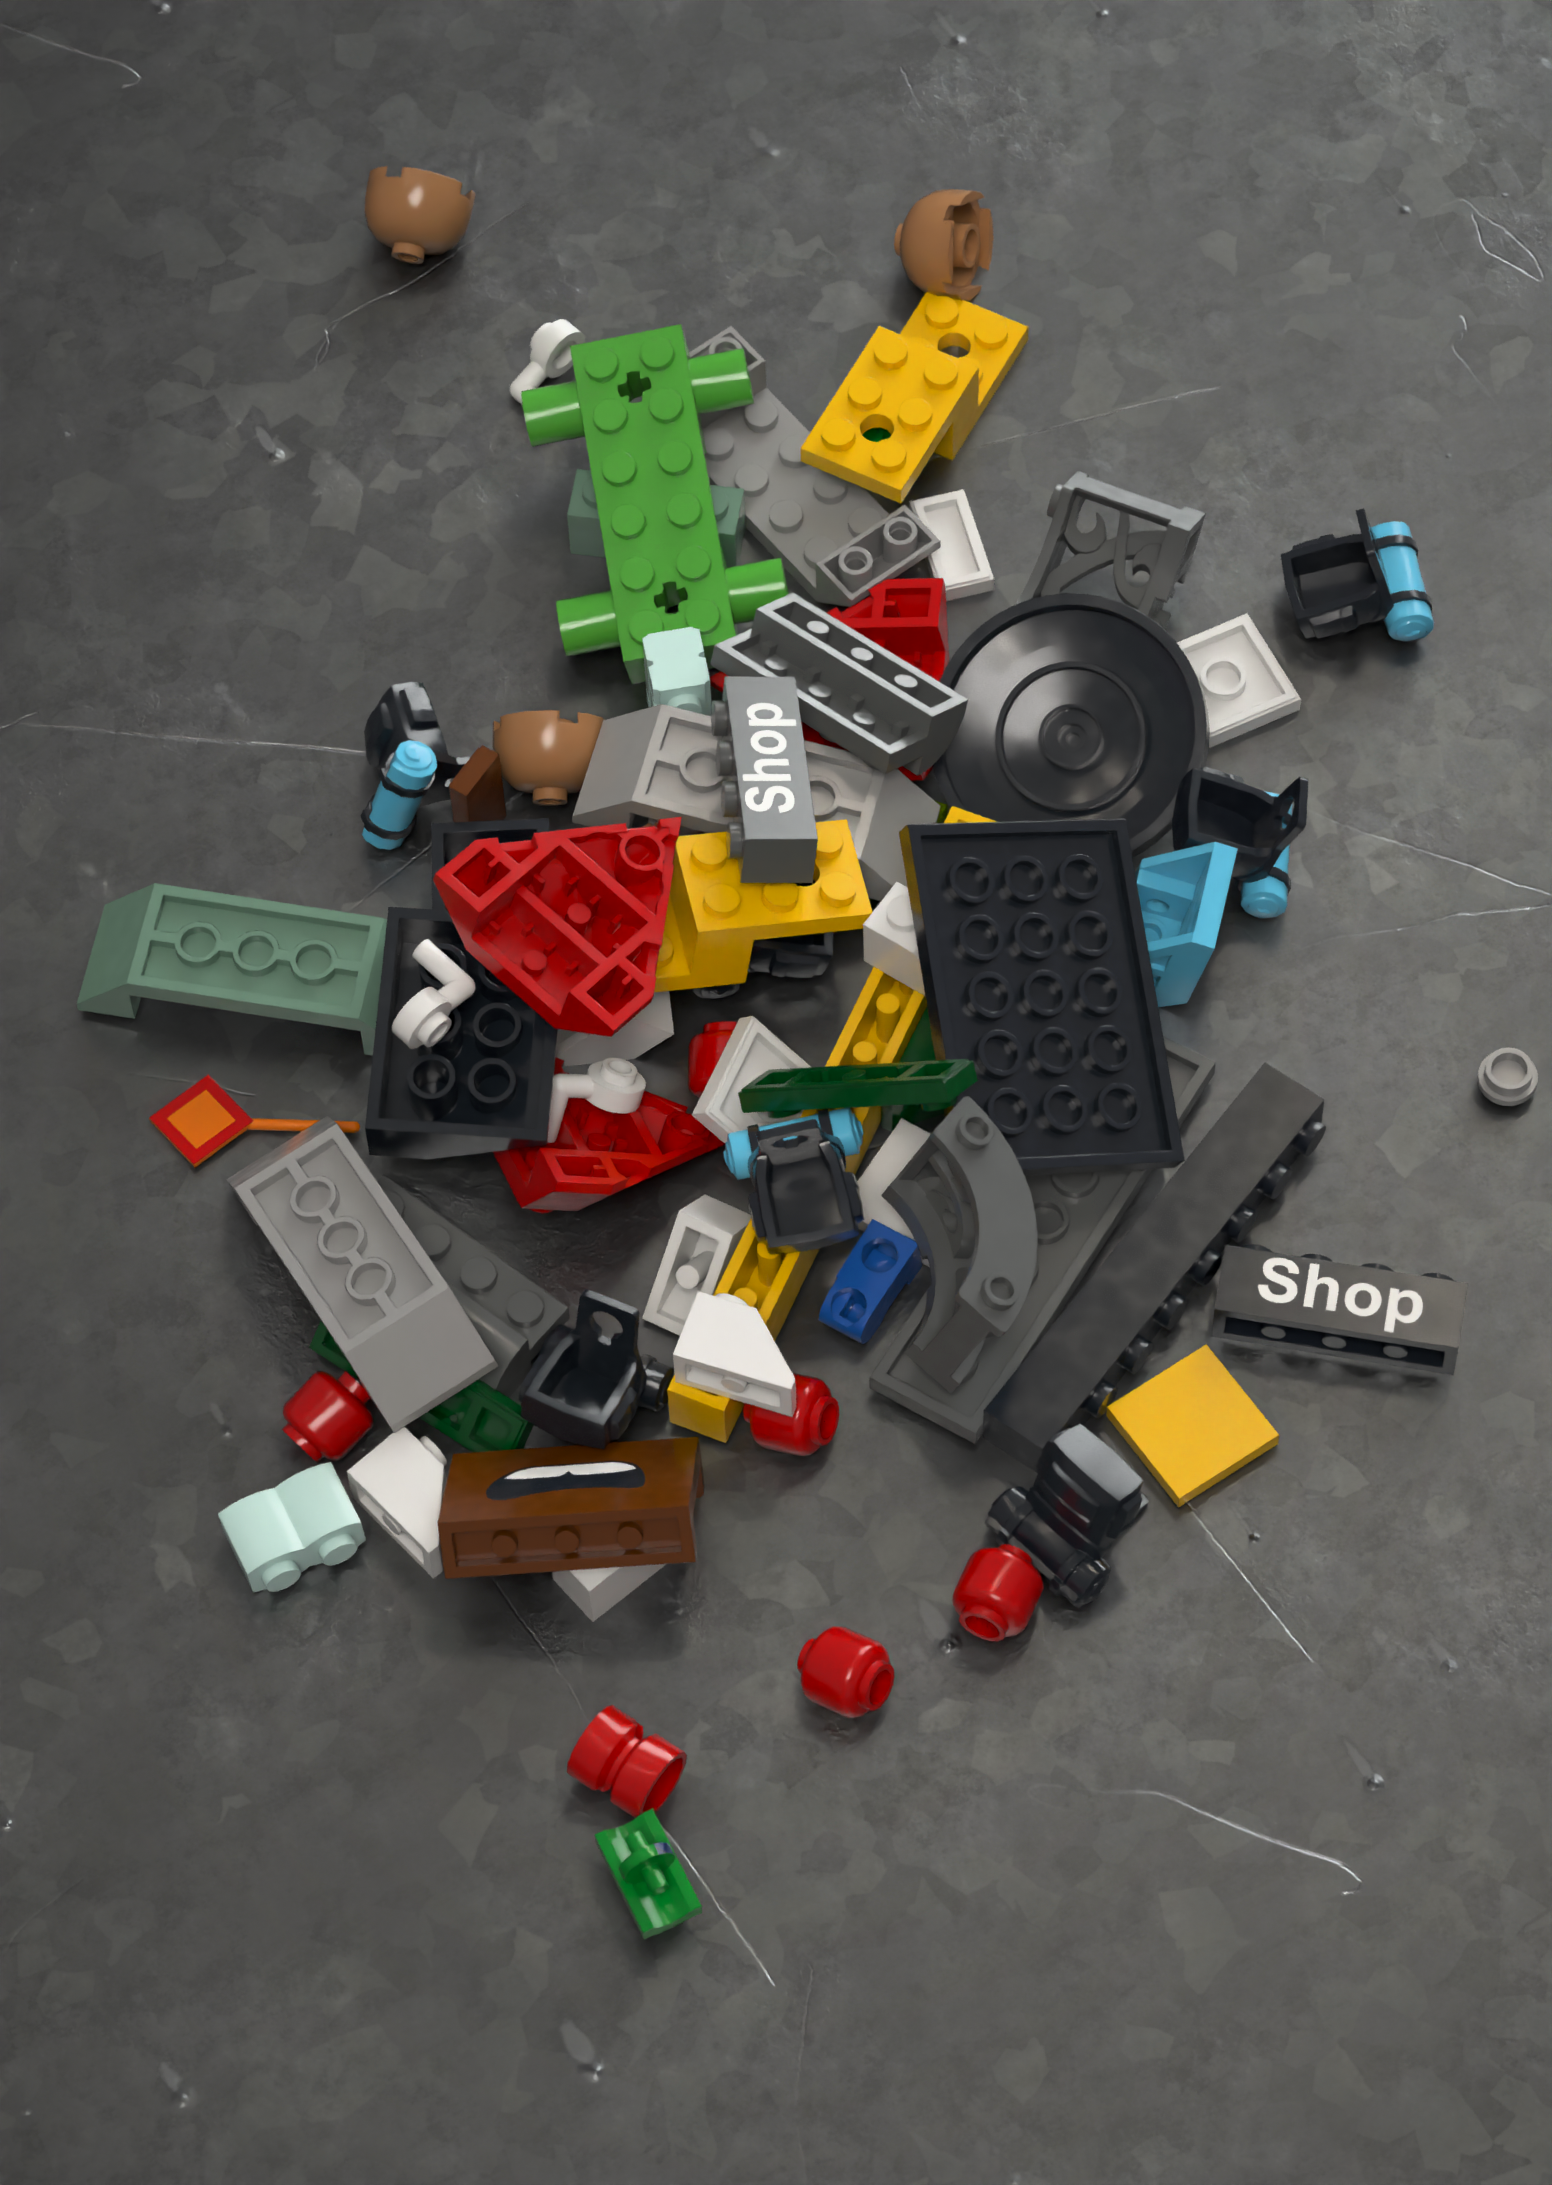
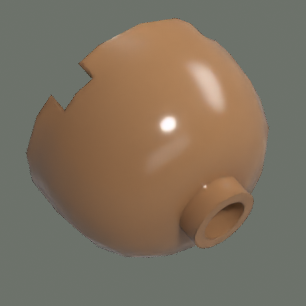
(416, 212)
(946, 242)
(545, 752)

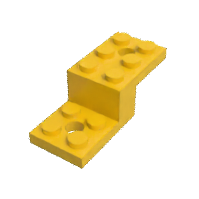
(915, 394)
(718, 917)

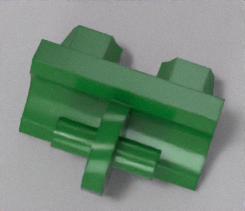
(648, 1874)

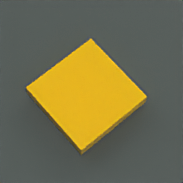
(1192, 1425)

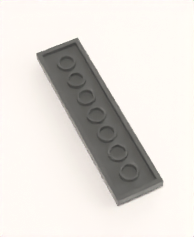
(1073, 1224)

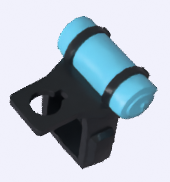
(1359, 581)
(411, 763)
(1258, 823)
(800, 1179)

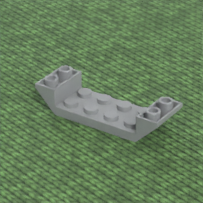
(818, 524)
(665, 767)
(363, 1272)

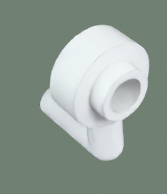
(548, 356)
(426, 1014)
(607, 1085)

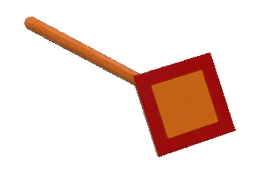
(209, 1119)

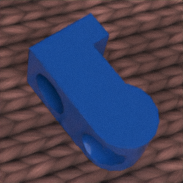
(870, 1281)

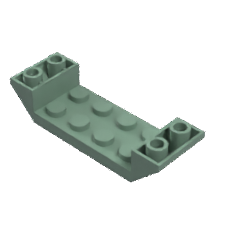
(236, 958)

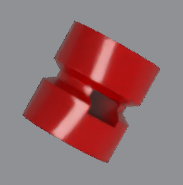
(619, 1759)

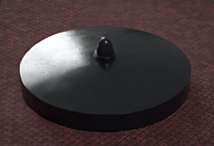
(1074, 717)

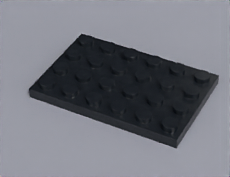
(1047, 986)

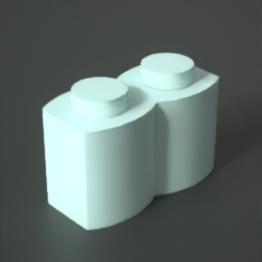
(292, 1528)

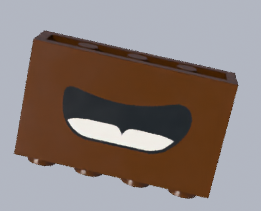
(570, 1508)

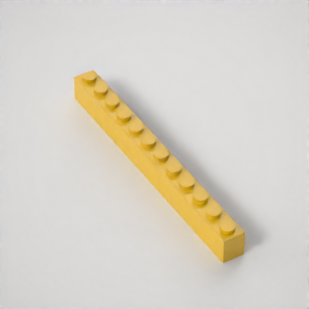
(872, 1035)

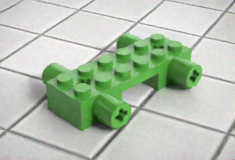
(652, 492)

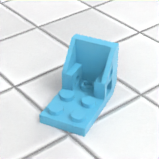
(1182, 913)

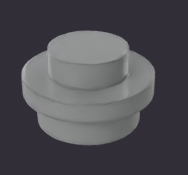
(1507, 1077)

